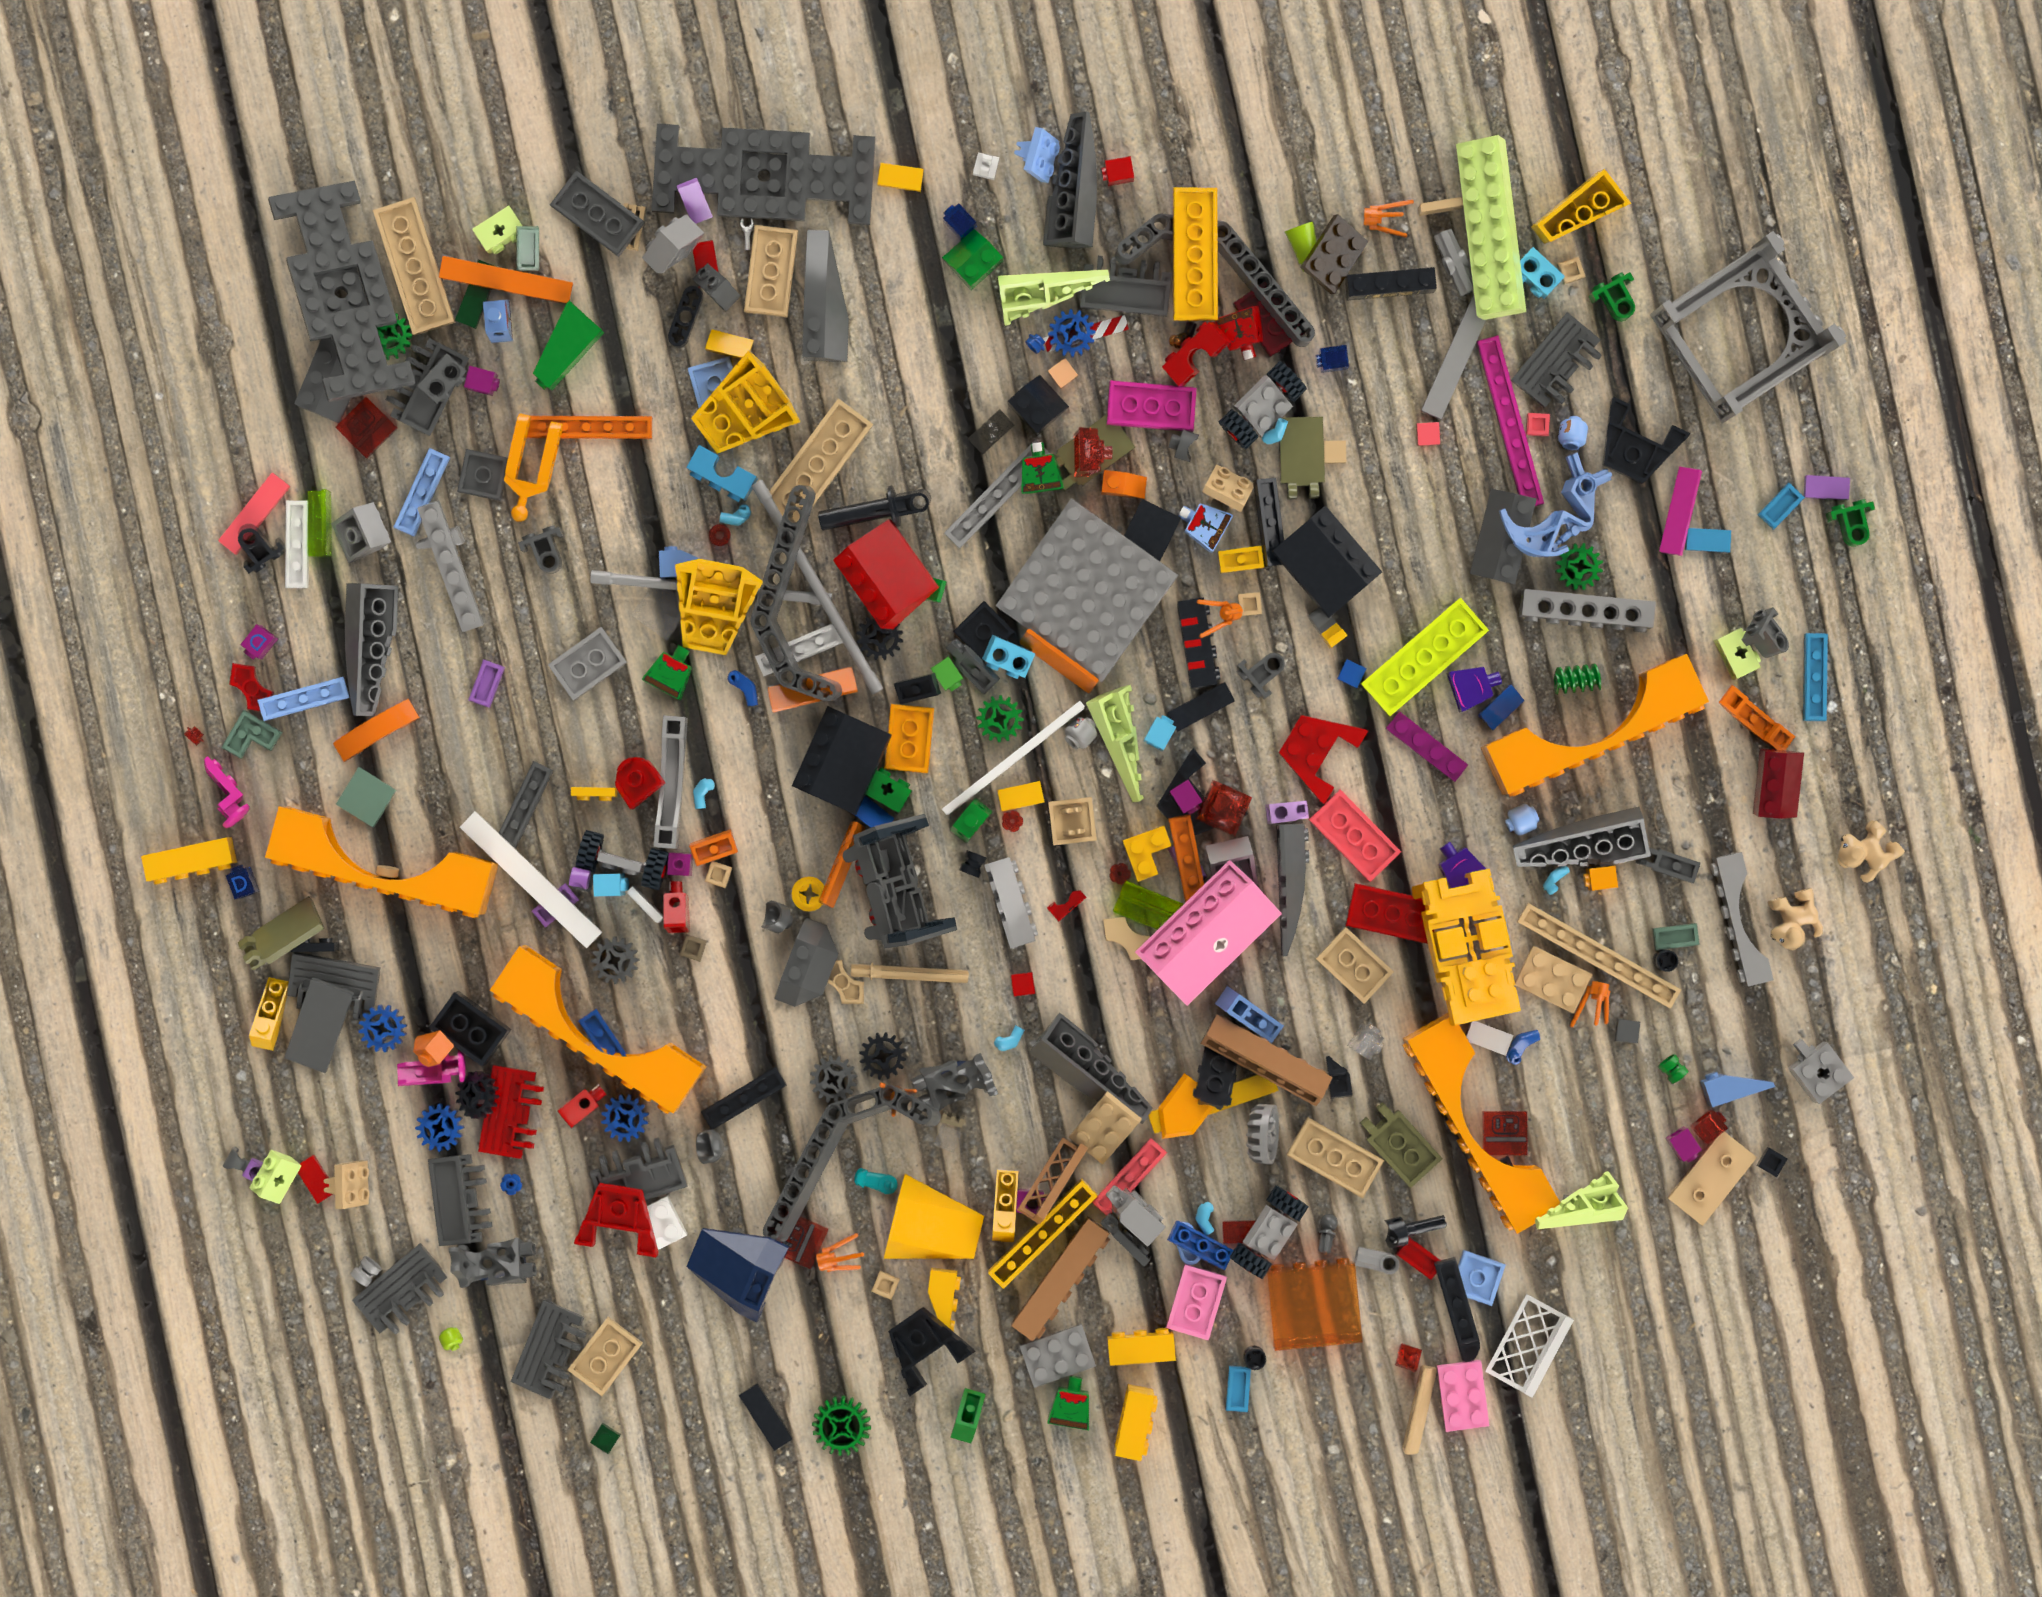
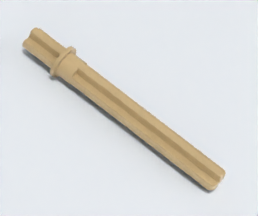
(909, 973)

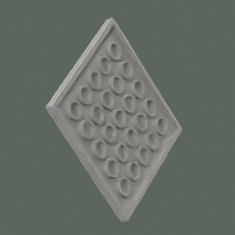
(1087, 589)

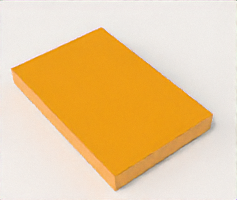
(910, 738)

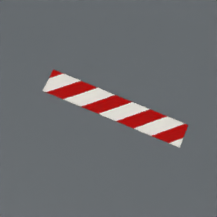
(1101, 328)

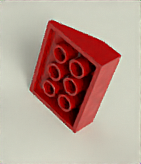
(886, 574)

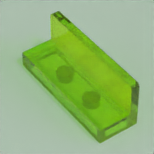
(319, 524)
(1145, 905)

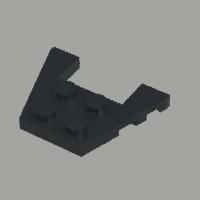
(1633, 453)
(1167, 804)
(920, 1337)

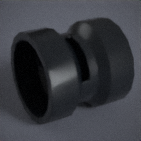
(972, 863)
(1668, 962)
(1257, 1360)

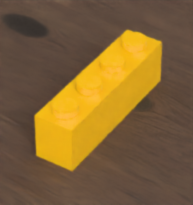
(189, 859)

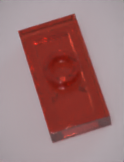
(1236, 1230)

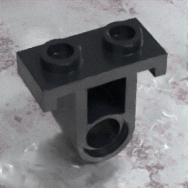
(258, 549)

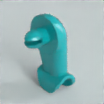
(880, 1182)

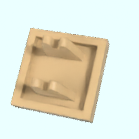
(1228, 488)
(1072, 821)
(349, 1184)

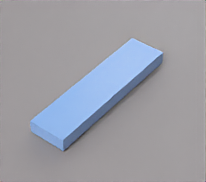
(421, 491)
(303, 698)

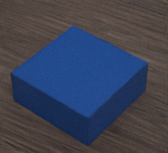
(1351, 673)

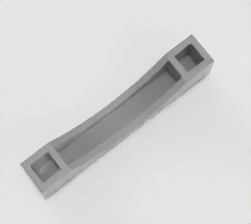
(672, 771)
(1730, 874)

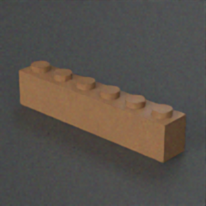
(1266, 1060)
(1060, 1278)

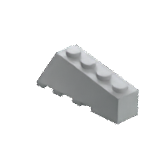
(1010, 902)

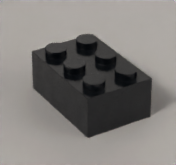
(470, 1028)

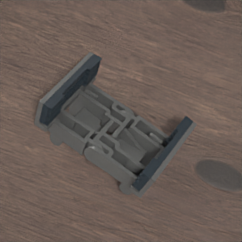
(894, 897)

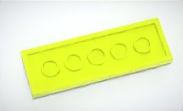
(1424, 657)

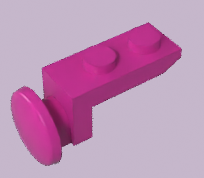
(229, 806)
(418, 1074)

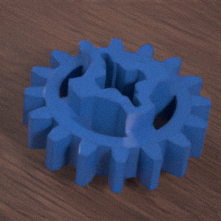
(1081, 336)
(385, 1019)
(619, 1109)
(448, 1130)

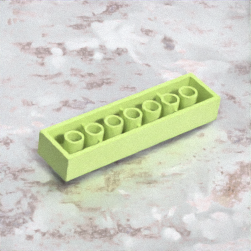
(1491, 227)

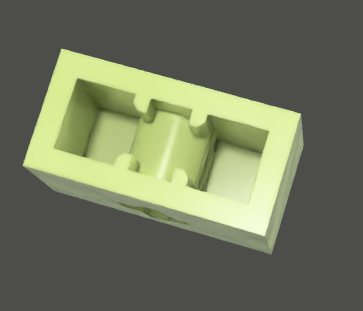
(488, 233)
(1743, 664)
(275, 1176)

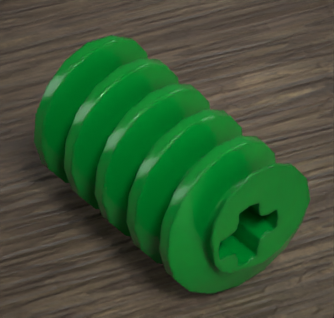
(1577, 677)

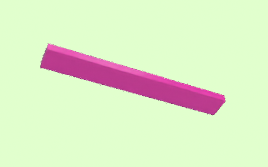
(1509, 418)

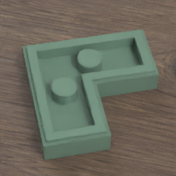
(249, 729)

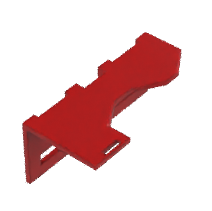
(1059, 911)

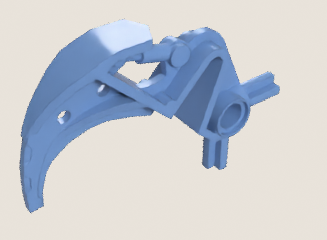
(1580, 500)

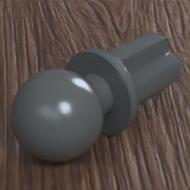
(1328, 1223)

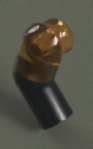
(1176, 340)

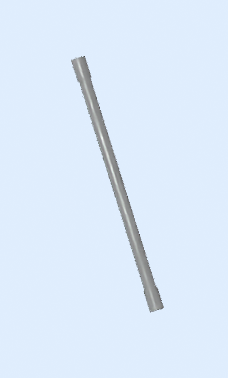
(609, 578)
(868, 675)

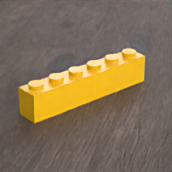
(1042, 1234)

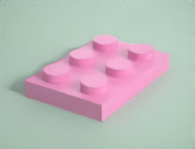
(1196, 1302)
(1463, 1395)

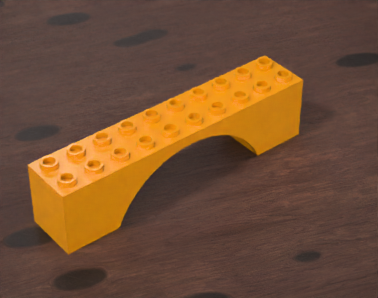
(1662, 696)
(310, 844)
(534, 989)
(1442, 1058)

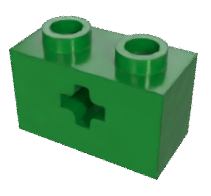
(895, 800)

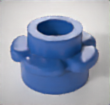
(1035, 343)
(515, 1179)

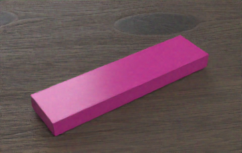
(1680, 511)

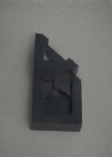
(1341, 1083)

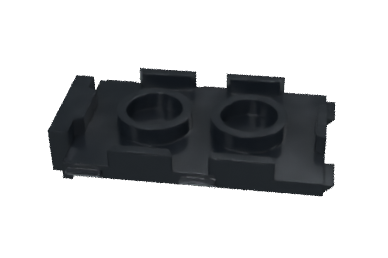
(1215, 1079)

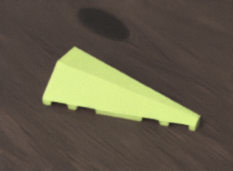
(1114, 721)

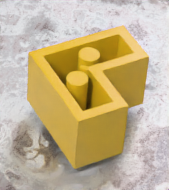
(1140, 849)

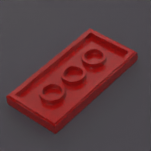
(1386, 913)

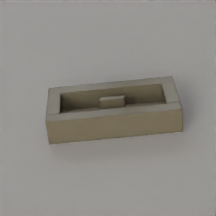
(952, 1120)

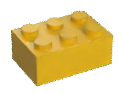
(1135, 1422)

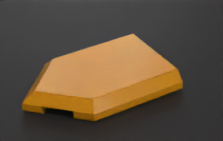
(1180, 1110)

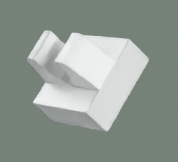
(986, 166)

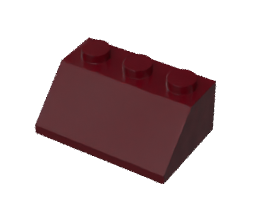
(1778, 783)

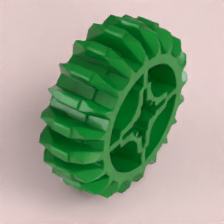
(849, 1432)

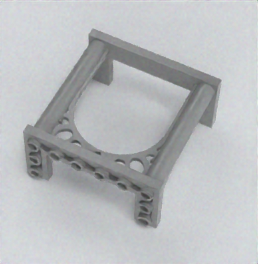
(1761, 256)

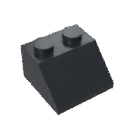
(1037, 405)

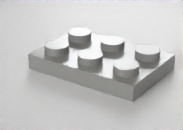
(587, 663)
(1057, 1355)

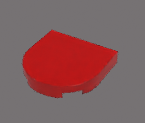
(637, 780)

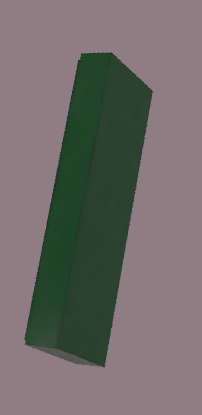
(472, 304)

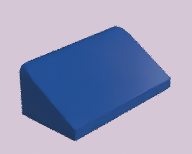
(1501, 707)
(872, 814)

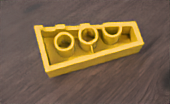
(1586, 204)

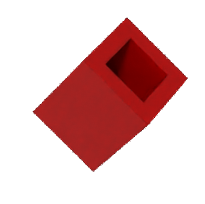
(1118, 171)

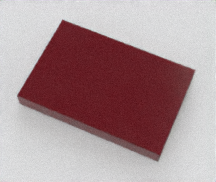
(1273, 335)

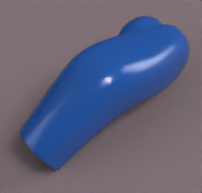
(746, 685)
(1519, 1045)

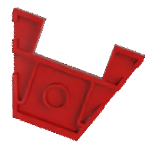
(1309, 746)
(621, 1210)

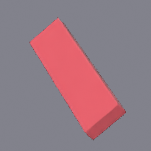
(255, 511)
(1131, 1173)

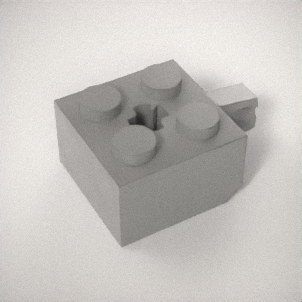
(672, 244)
(1806, 1068)
(1135, 1214)

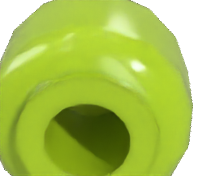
(450, 1339)

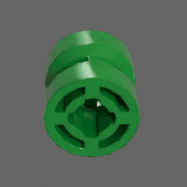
(1673, 1068)

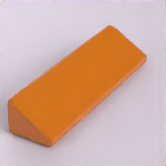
(1059, 661)
(785, 698)
(840, 868)

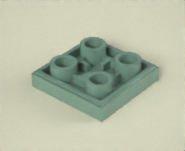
(366, 797)

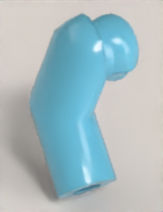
(1276, 434)
(737, 517)
(700, 790)
(1549, 885)
(1011, 1041)
(1202, 1217)

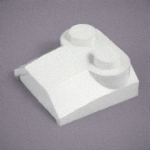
(665, 1222)

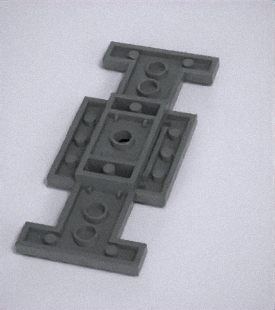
(793, 178)
(332, 266)

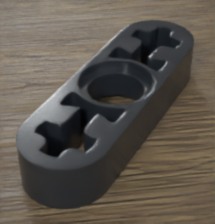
(675, 330)

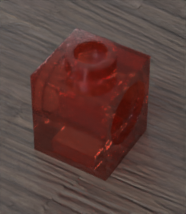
(1709, 1126)

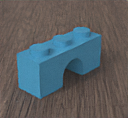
(704, 466)

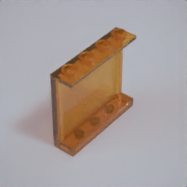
(1314, 1304)

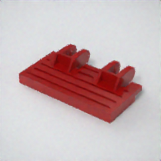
(501, 1126)

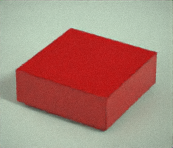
(1023, 984)

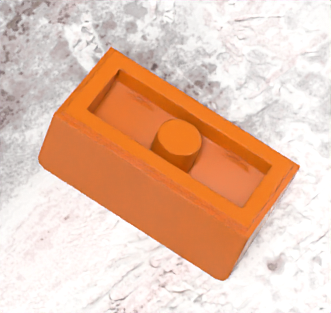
(713, 847)

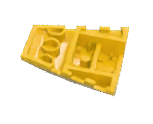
(744, 406)
(713, 603)
(931, 1225)

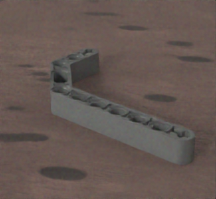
(1236, 262)
(778, 591)
(827, 1146)

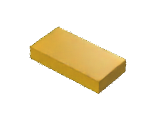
(900, 177)
(1020, 796)

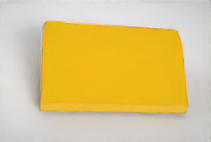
(728, 344)

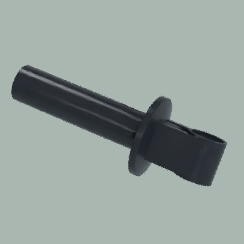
(893, 506)

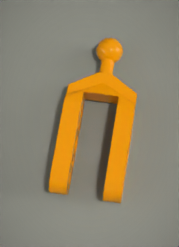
(525, 488)

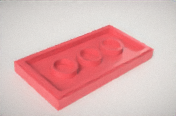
(1355, 835)

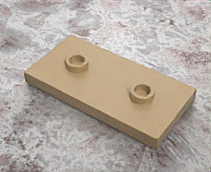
(771, 271)
(1335, 1157)
(1712, 1178)

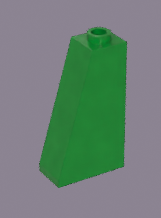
(566, 346)

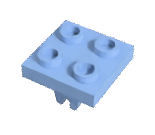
(1039, 154)

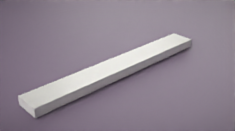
(1013, 758)
(531, 879)

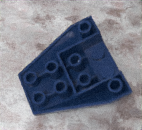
(737, 1267)

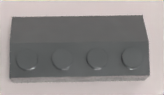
(312, 393)
(1495, 553)

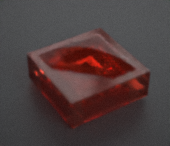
(1408, 1357)

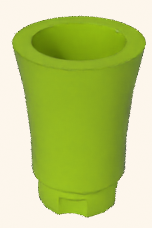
(1302, 240)

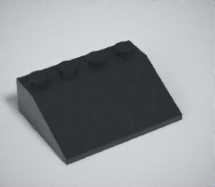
(1326, 561)
(841, 760)

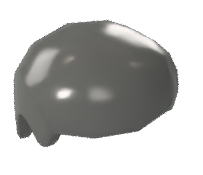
(709, 1146)

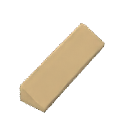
(1419, 1409)

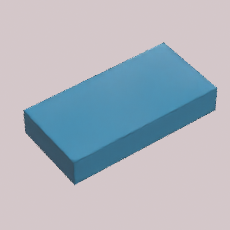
(1781, 506)
(1708, 540)
(1238, 1388)

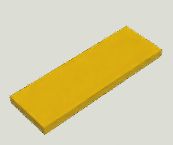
(1195, 254)

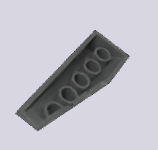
(1074, 197)
(824, 303)
(368, 636)
(1595, 840)
(1291, 878)
(1080, 1063)

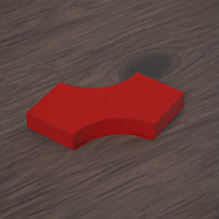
(245, 679)

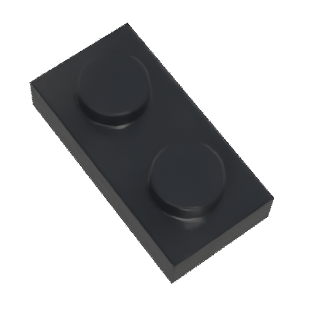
(917, 688)
(323, 945)

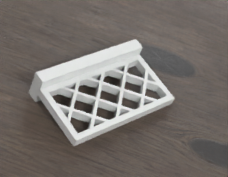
(1547, 1354)

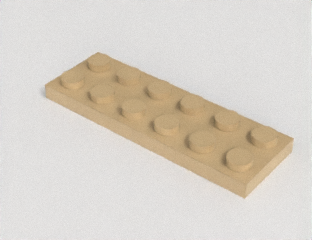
(414, 266)
(822, 454)

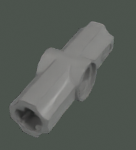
(1455, 261)

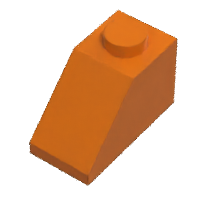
(1123, 484)
(432, 1048)

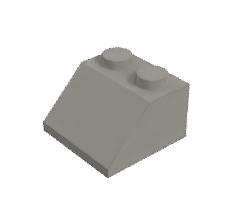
(361, 532)
(1237, 851)

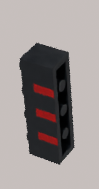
(1197, 650)

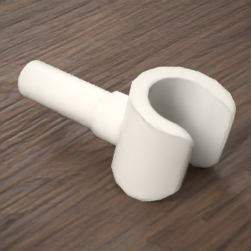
(747, 233)

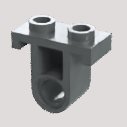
(716, 287)
(544, 547)
(1766, 634)
(1260, 674)

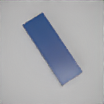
(601, 1034)

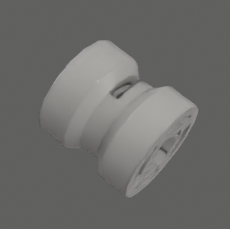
(365, 1271)

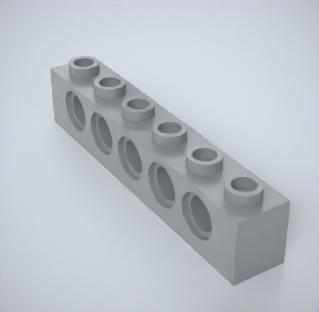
(1643, 610)

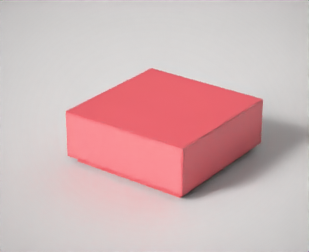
(1537, 424)
(1428, 434)

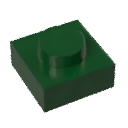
(605, 1438)

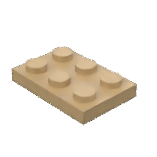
(1354, 965)
(1553, 979)
(1105, 1127)
(605, 1356)

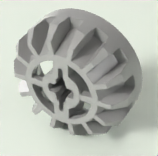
(1263, 1133)

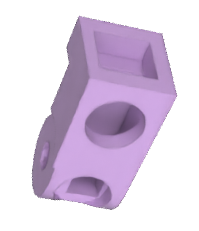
(1286, 812)

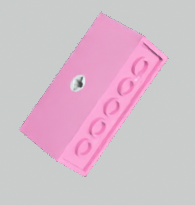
(1208, 932)

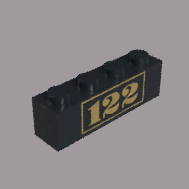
(1390, 283)

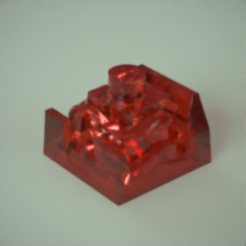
(1089, 452)
(1223, 808)

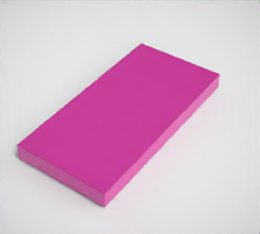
(1151, 406)

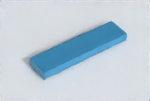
(1815, 677)

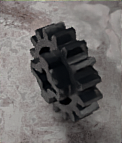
(881, 646)
(879, 1041)
(477, 1095)

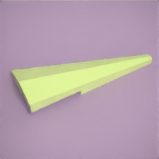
(1031, 292)
(1589, 1205)

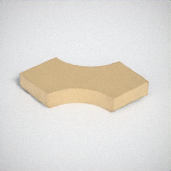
(1118, 931)
(850, 990)

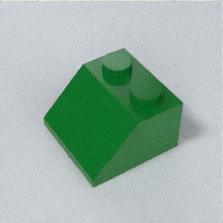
(973, 259)

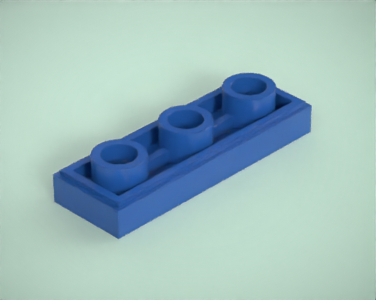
(1189, 1240)

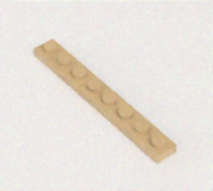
(1599, 955)

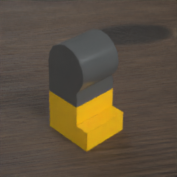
(1327, 627)

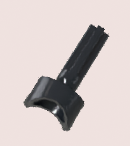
(1399, 1231)

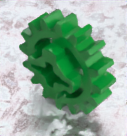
(396, 339)
(1576, 577)
(1009, 715)

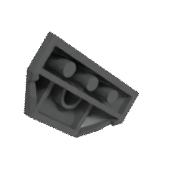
(808, 965)

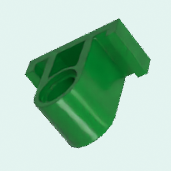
(1615, 294)
(1852, 518)

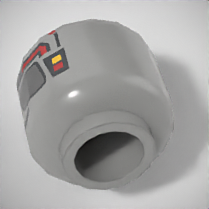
(1080, 733)

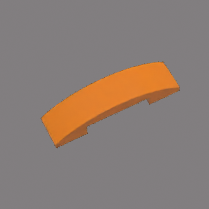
(1755, 719)
(375, 729)

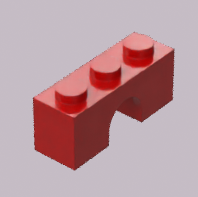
(1180, 364)

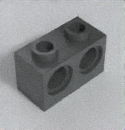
(437, 374)

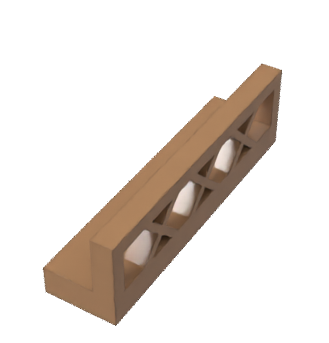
(1061, 1180)

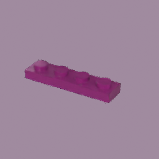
(1426, 746)

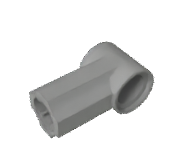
(1374, 1260)

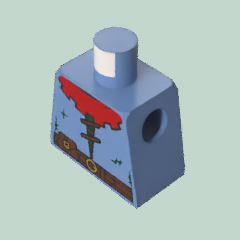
(498, 320)

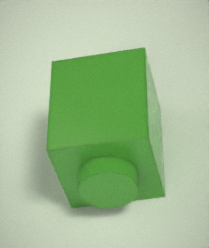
(947, 674)

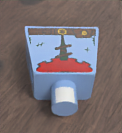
(1205, 525)

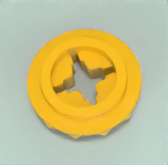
(803, 885)

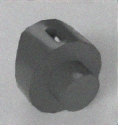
(1182, 443)
(777, 917)

